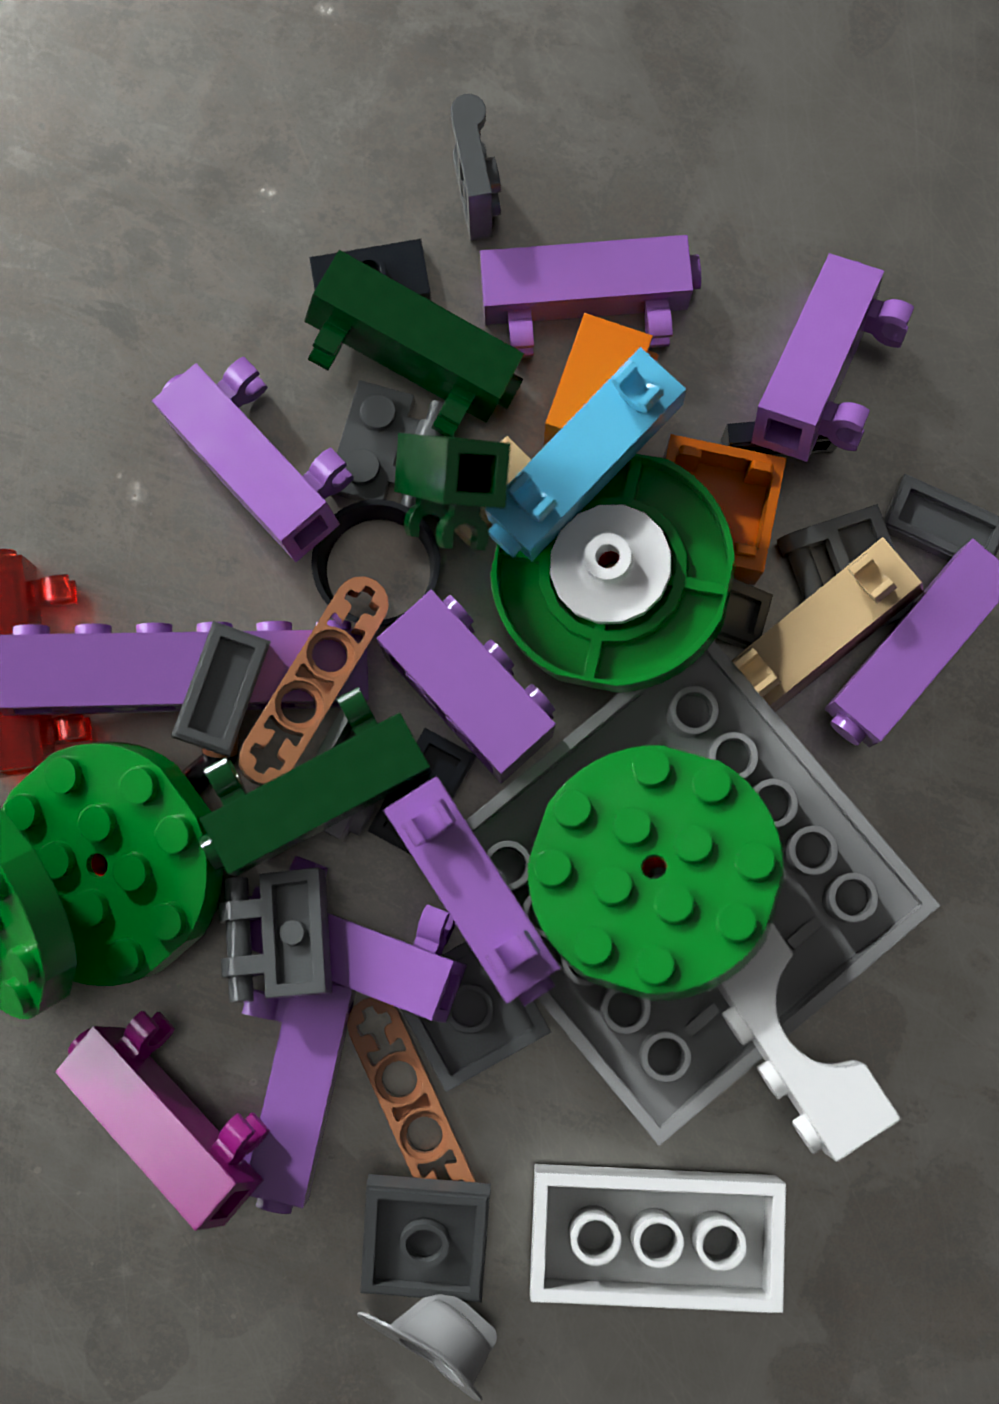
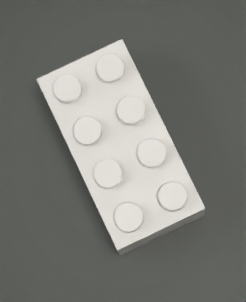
(658, 1238)

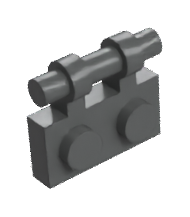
(372, 439)
(293, 935)

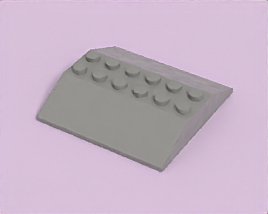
(837, 910)

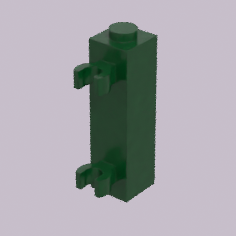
(412, 339)
(453, 473)
(311, 796)

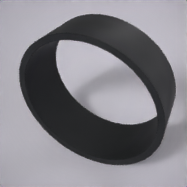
(365, 511)

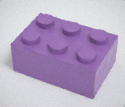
(468, 684)

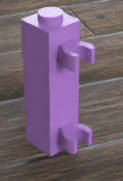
(592, 279)
(818, 355)
(246, 462)
(917, 647)
(473, 892)
(386, 967)
(297, 1092)

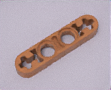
(309, 678)
(419, 1103)

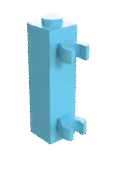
(585, 455)

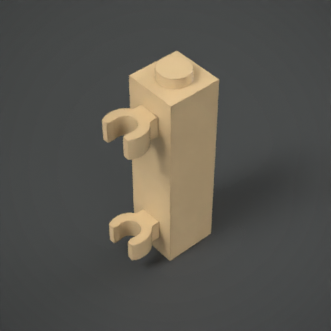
(829, 624)

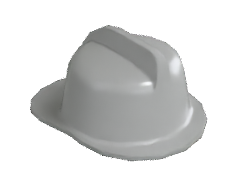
(444, 1334)

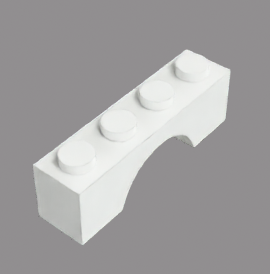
(835, 1101)

